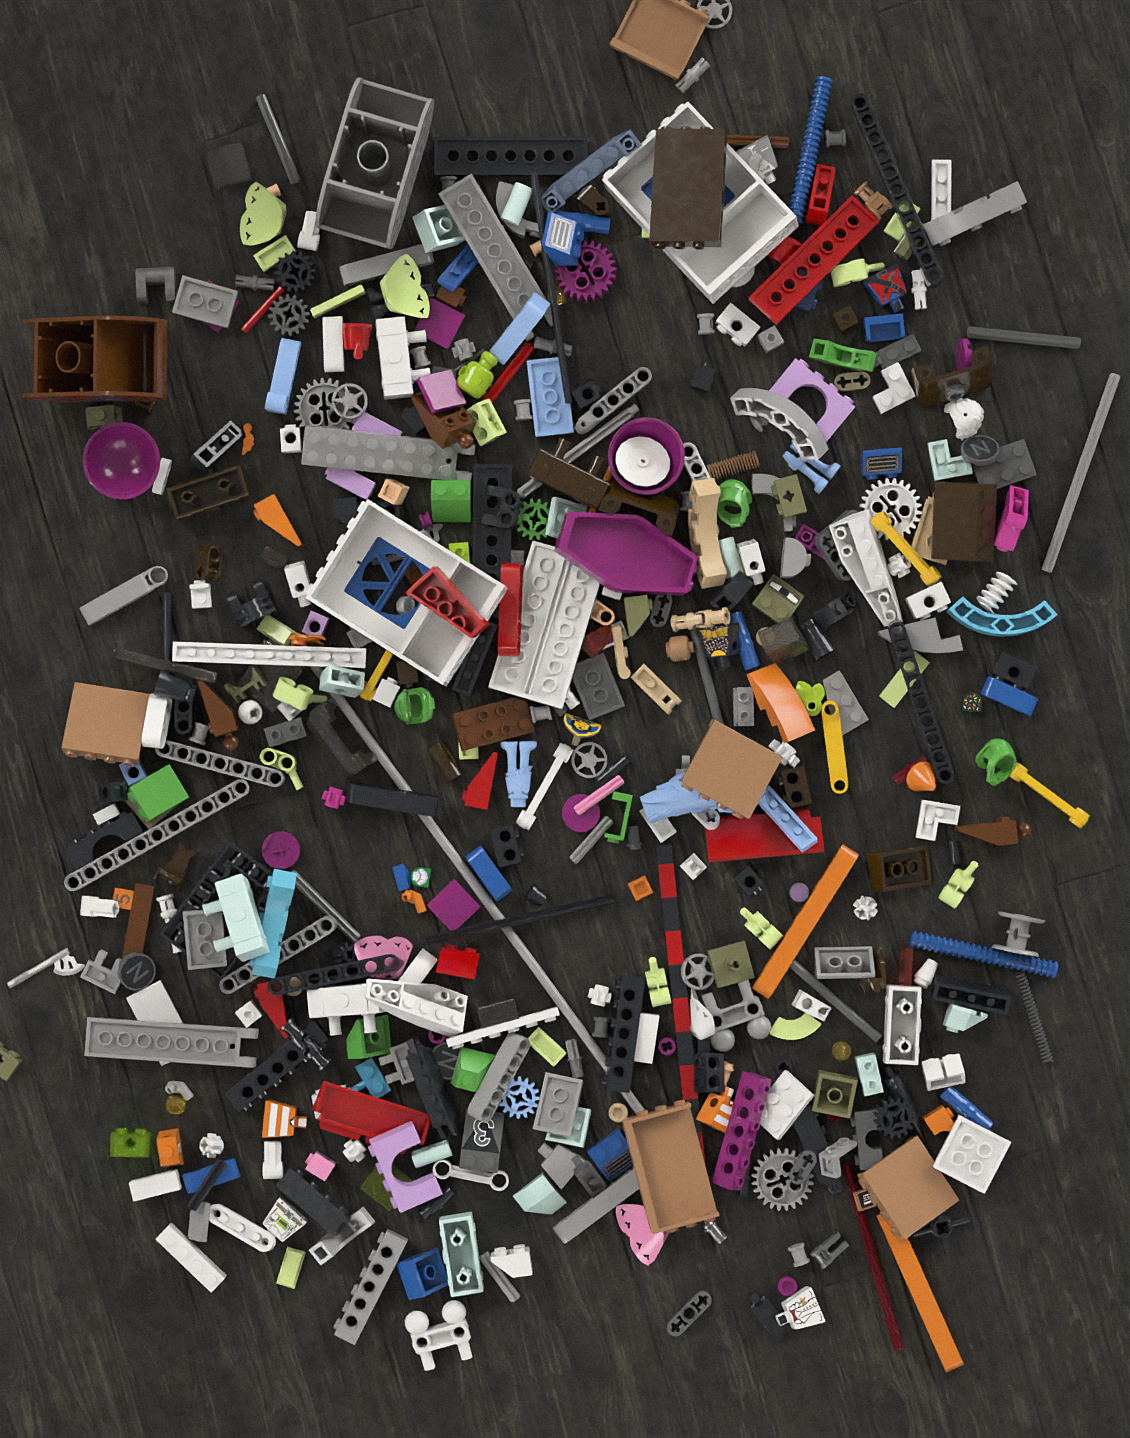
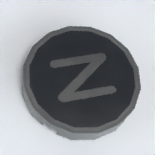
(980, 450)
(136, 971)
(446, 1059)

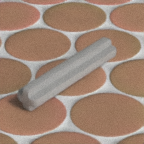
(591, 839)
(499, 1277)

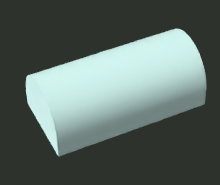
(517, 204)
(730, 556)
(431, 1153)

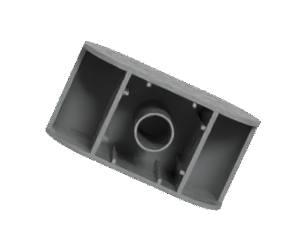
(374, 163)

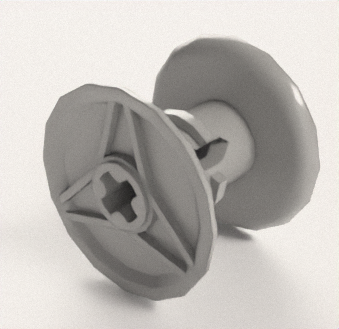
(1018, 934)

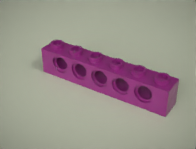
(739, 1122)

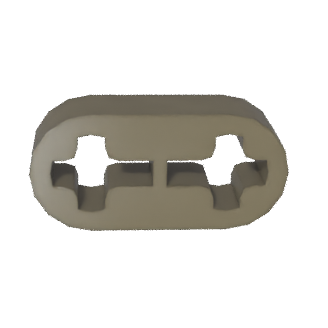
(850, 377)

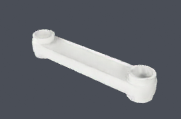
(562, 755)

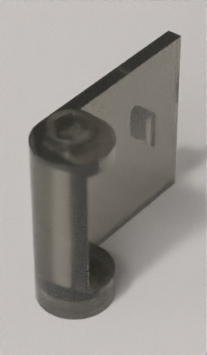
(271, 674)

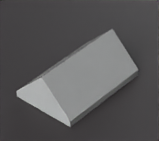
(844, 962)

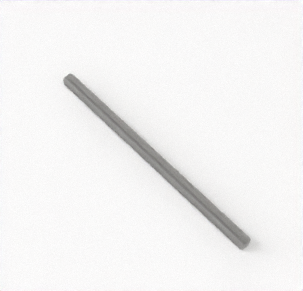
(1081, 472)

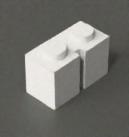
(943, 1072)

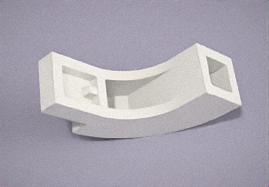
(419, 967)

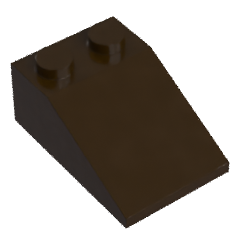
(899, 868)

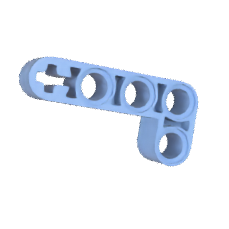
(519, 328)
(283, 376)

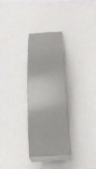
(925, 638)

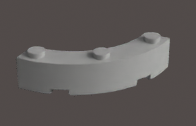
(975, 213)
(785, 416)

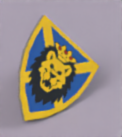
(580, 728)

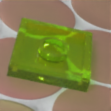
(375, 1188)

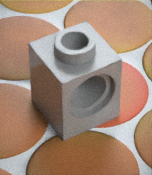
(770, 339)

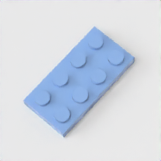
(547, 398)

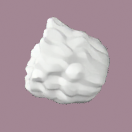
(968, 424)

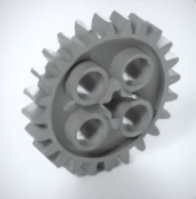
(307, 410)
(789, 1195)

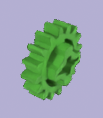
(525, 517)

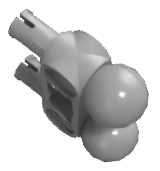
(757, 1026)

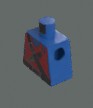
(887, 287)

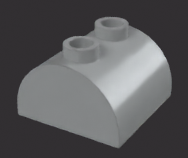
(793, 558)

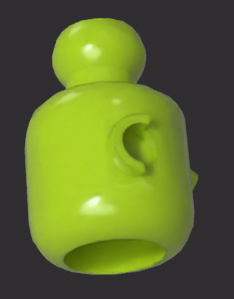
(477, 377)

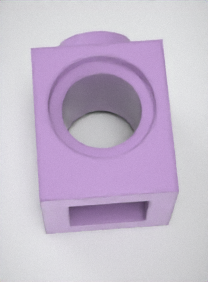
(315, 617)

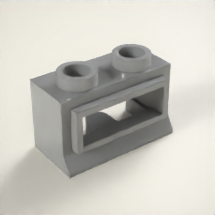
(743, 706)

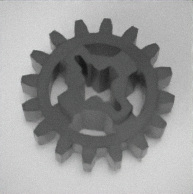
(277, 311)

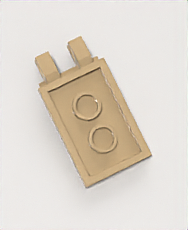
(923, 536)

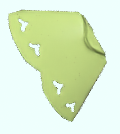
(265, 214)
(402, 291)

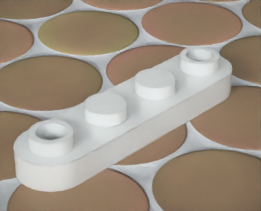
(241, 1228)

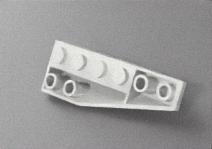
(866, 563)
(420, 1004)

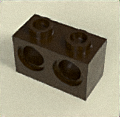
(800, 785)

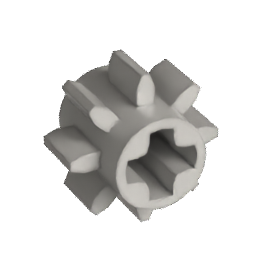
(463, 349)

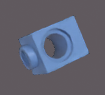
(126, 772)

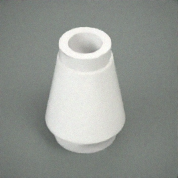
(926, 973)

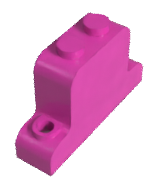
(1012, 519)

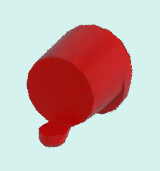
(784, 250)
(356, 338)

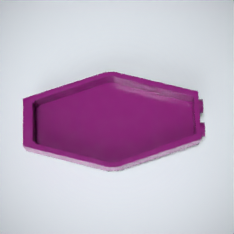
(626, 553)

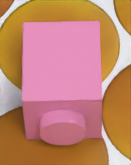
(319, 1165)

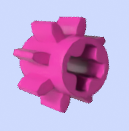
(333, 797)

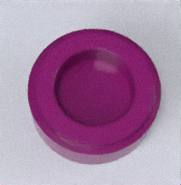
(787, 1286)

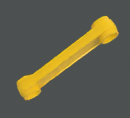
(882, 522)
(370, 687)
(834, 747)
(1077, 816)

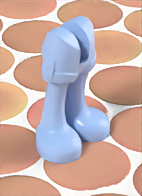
(819, 482)

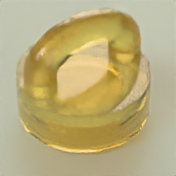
(561, 297)
(841, 1050)
(175, 1104)

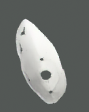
(700, 1025)

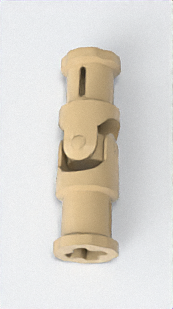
(702, 620)

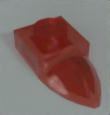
(597, 641)

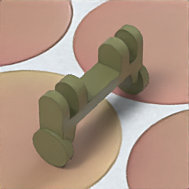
(256, 679)

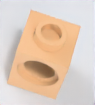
(393, 491)

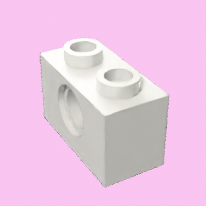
(733, 314)
(916, 601)

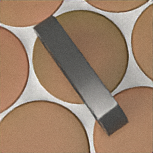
(702, 1306)

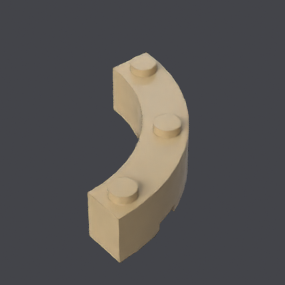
(705, 532)

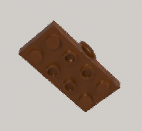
(493, 723)

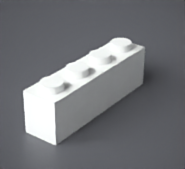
(191, 1257)

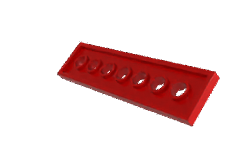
(813, 247)

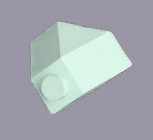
(961, 1017)
(540, 1196)

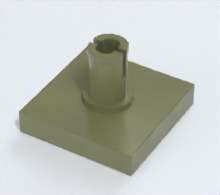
(730, 964)

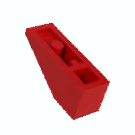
(820, 194)
(480, 788)
(273, 1004)

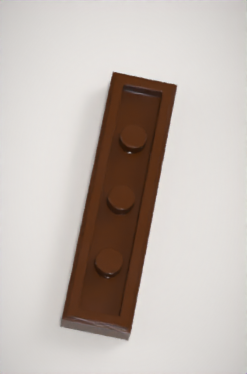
(138, 919)

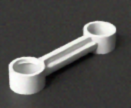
(472, 1175)

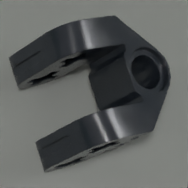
(254, 608)

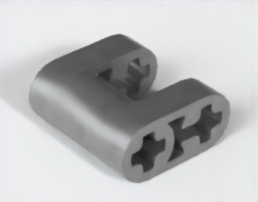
(155, 276)

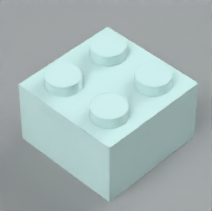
(437, 229)

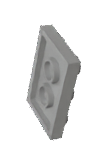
(205, 301)
(199, 938)
(558, 1104)

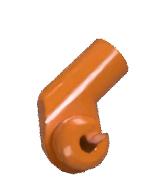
(415, 898)

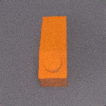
(274, 516)

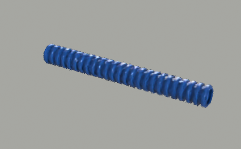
(810, 147)
(983, 954)

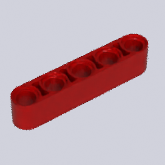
(510, 610)

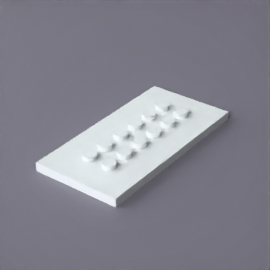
(553, 626)

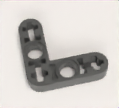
(826, 552)

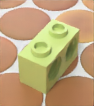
(488, 424)

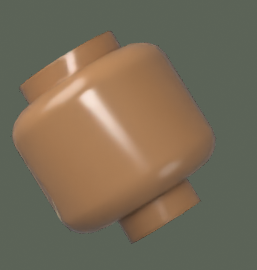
(679, 648)

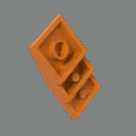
(781, 702)

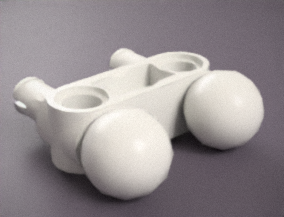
(440, 1334)

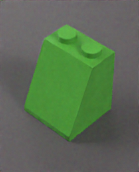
(451, 500)

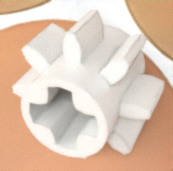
(899, 565)
(865, 907)
(599, 995)
(211, 1145)
(354, 1150)

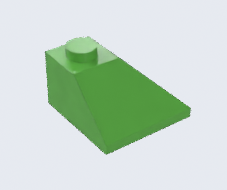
(369, 1044)
(471, 1068)

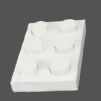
(784, 1104)

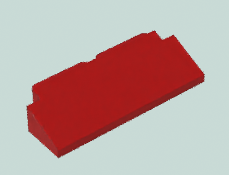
(757, 837)
(360, 1114)

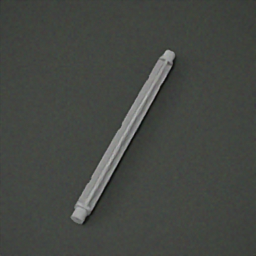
(585, 445)

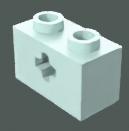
(342, 681)
(869, 1074)

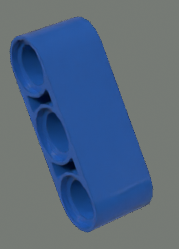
(1009, 696)
(488, 873)
(195, 1178)

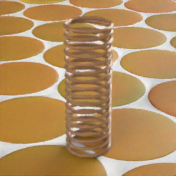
(739, 457)

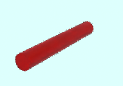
(261, 311)

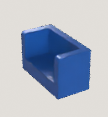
(884, 328)

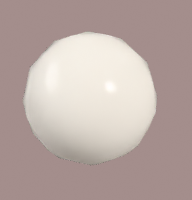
(250, 712)

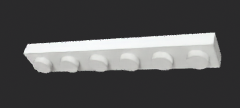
(494, 1031)

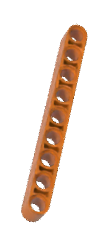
(805, 921)
(923, 1299)

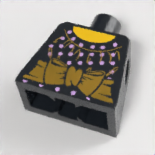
(720, 642)

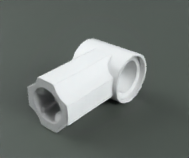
(309, 235)
(98, 907)
(272, 1160)

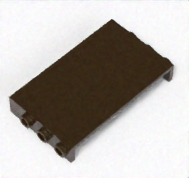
(688, 188)

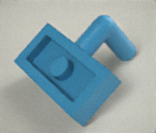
(371, 1078)

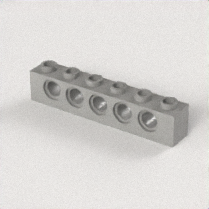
(352, 1332)

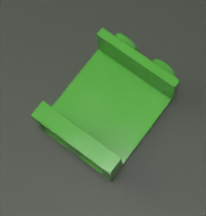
(157, 793)
(626, 798)

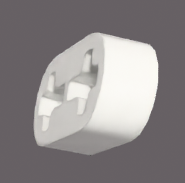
(160, 482)
(703, 819)

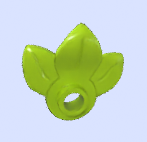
(810, 695)

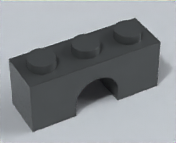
(863, 1123)

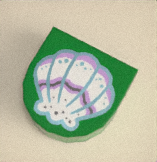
(421, 876)

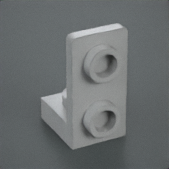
(830, 1157)

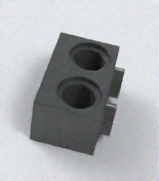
(285, 732)

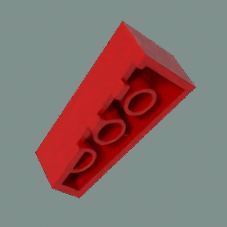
(446, 600)

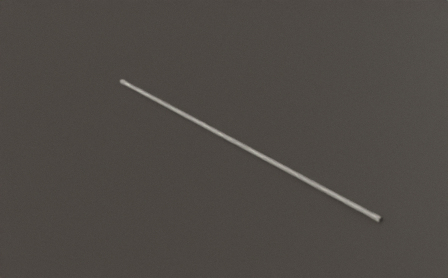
(480, 892)

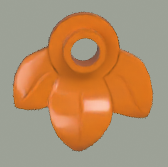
(301, 640)

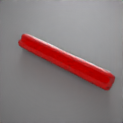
(509, 372)

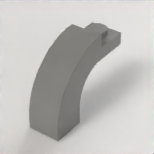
(502, 196)
(762, 485)
(331, 1244)

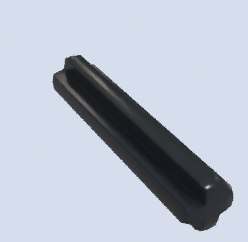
(206, 1185)

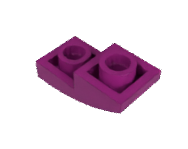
(806, 537)

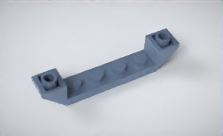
(588, 169)

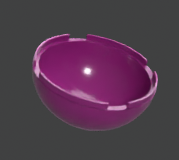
(658, 431)
(121, 460)

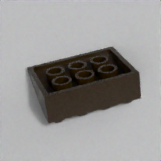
(963, 521)

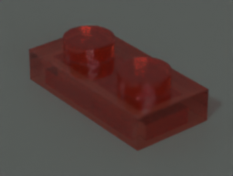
(906, 958)

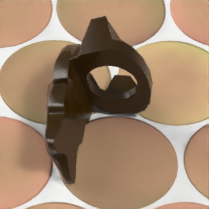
(175, 869)
(880, 979)

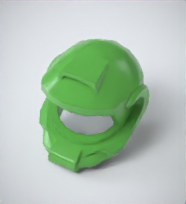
(736, 495)
(414, 705)
(996, 754)

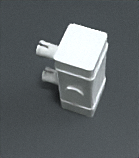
(394, 357)
(340, 1001)
(902, 1024)

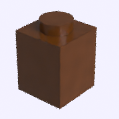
(452, 299)

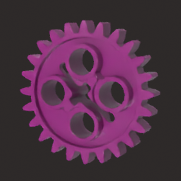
(601, 262)

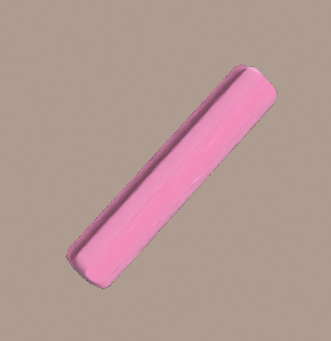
(598, 795)

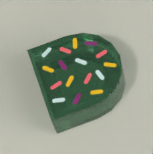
(972, 703)

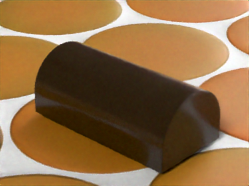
(444, 761)

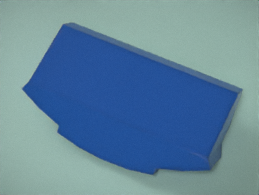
(402, 877)

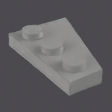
(849, 708)

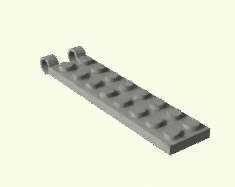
(491, 246)
(381, 453)
(167, 1042)

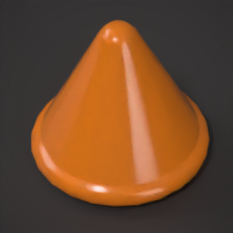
(921, 777)

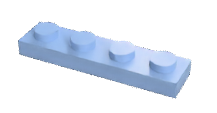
(787, 820)

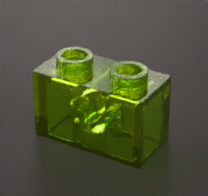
(120, 1148)

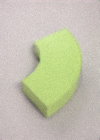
(794, 1028)

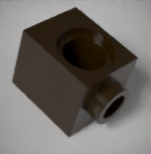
(844, 319)
(407, 674)

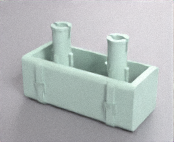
(241, 918)
(461, 1254)

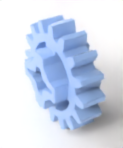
(529, 1102)

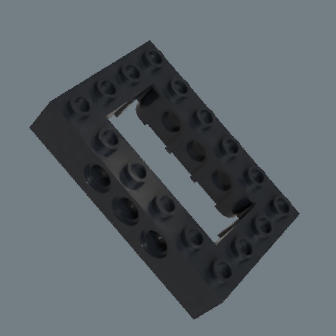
(229, 857)

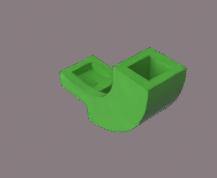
(842, 356)

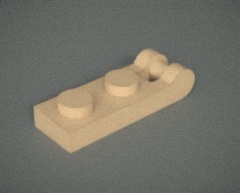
(620, 651)
(655, 688)

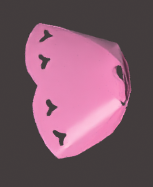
(386, 947)
(640, 1232)

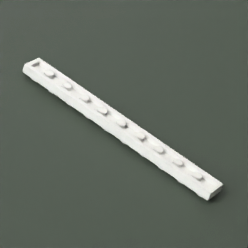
(269, 654)

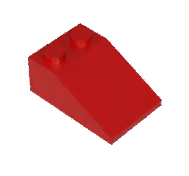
(458, 962)

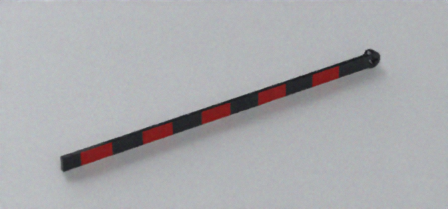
(678, 987)

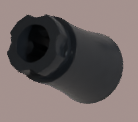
(816, 639)
(175, 688)

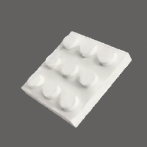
(971, 1154)

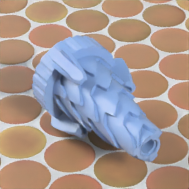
(674, 800)

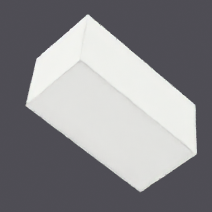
(106, 814)

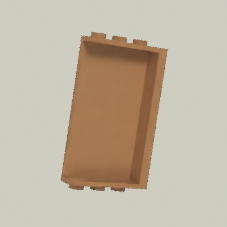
(670, 1167)

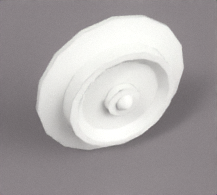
(642, 461)

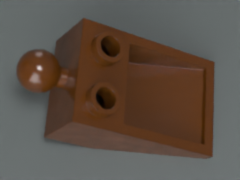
(446, 426)
(222, 717)
(998, 833)

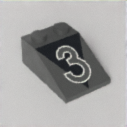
(482, 1143)

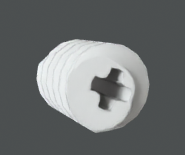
(995, 591)

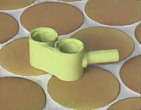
(853, 270)
(297, 697)
(279, 756)
(958, 883)
(760, 927)
(657, 984)

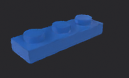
(458, 269)

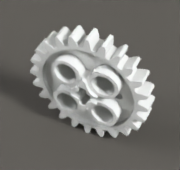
(904, 497)

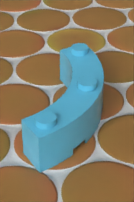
(1000, 625)
(274, 920)

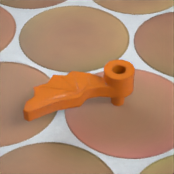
(248, 440)

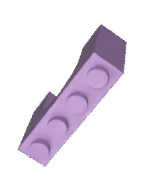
(837, 406)
(350, 479)
(385, 1148)

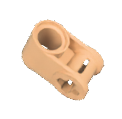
(598, 610)

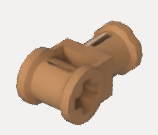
(873, 200)

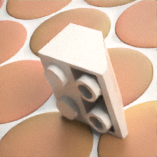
(514, 1261)

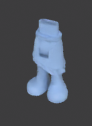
(518, 780)

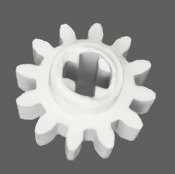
(786, 751)

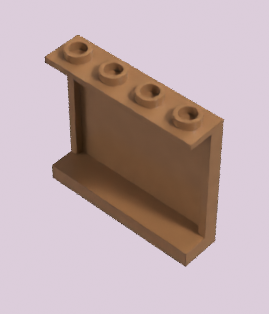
(661, 34)
(105, 724)
(730, 770)
(908, 1188)

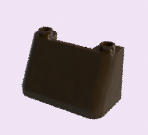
(930, 389)
(657, 503)

